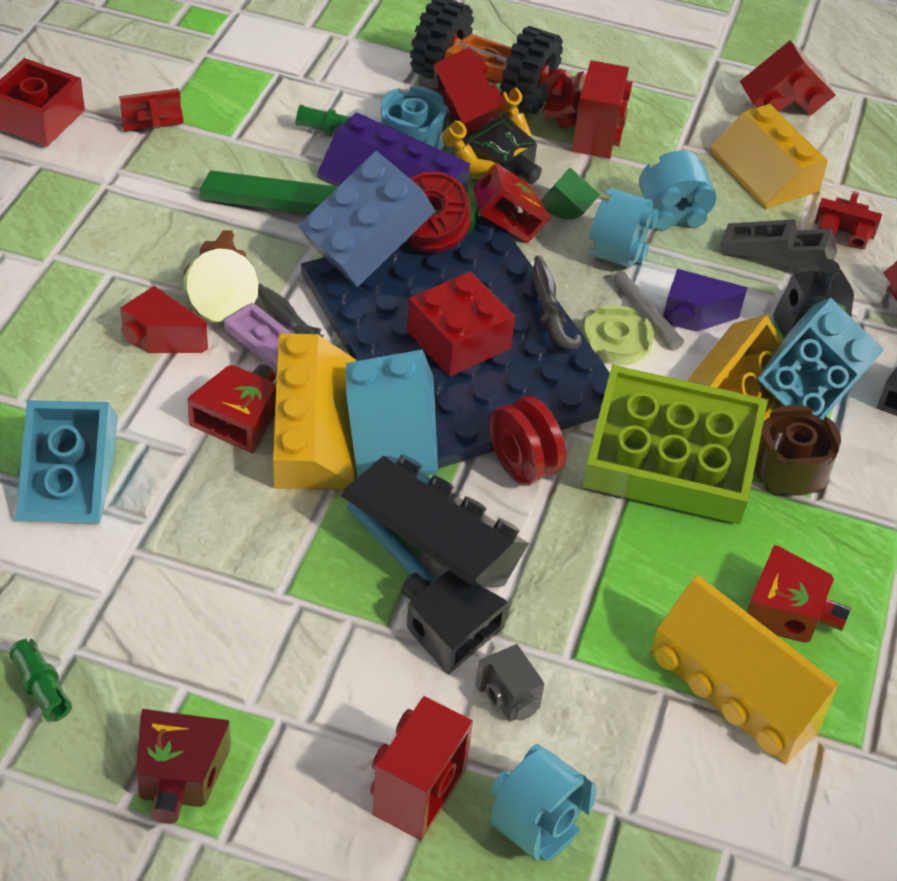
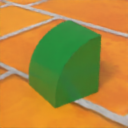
(569, 196)

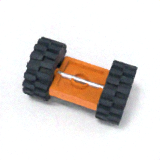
(524, 66)

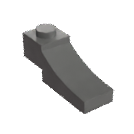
(780, 242)

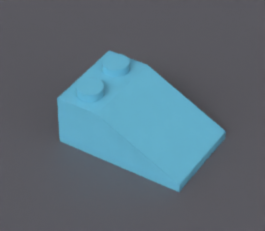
(392, 410)
(66, 461)

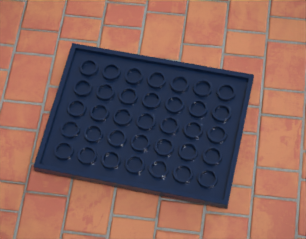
(374, 325)

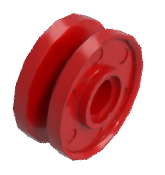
(452, 221)
(527, 440)

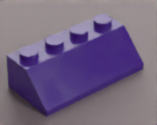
(363, 136)

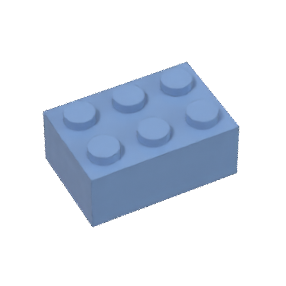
(367, 218)

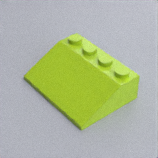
(676, 444)

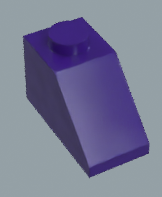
(702, 301)

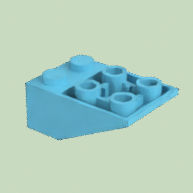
(819, 359)

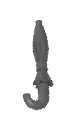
(285, 313)
(552, 315)

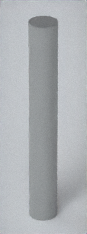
(648, 310)

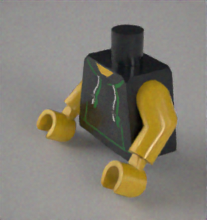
(500, 142)

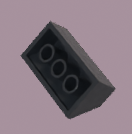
(438, 521)

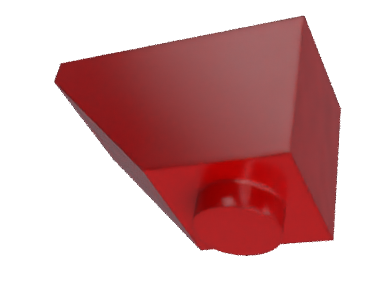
(162, 324)

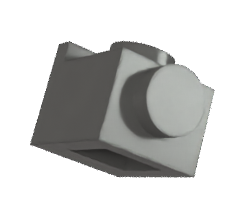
(511, 683)

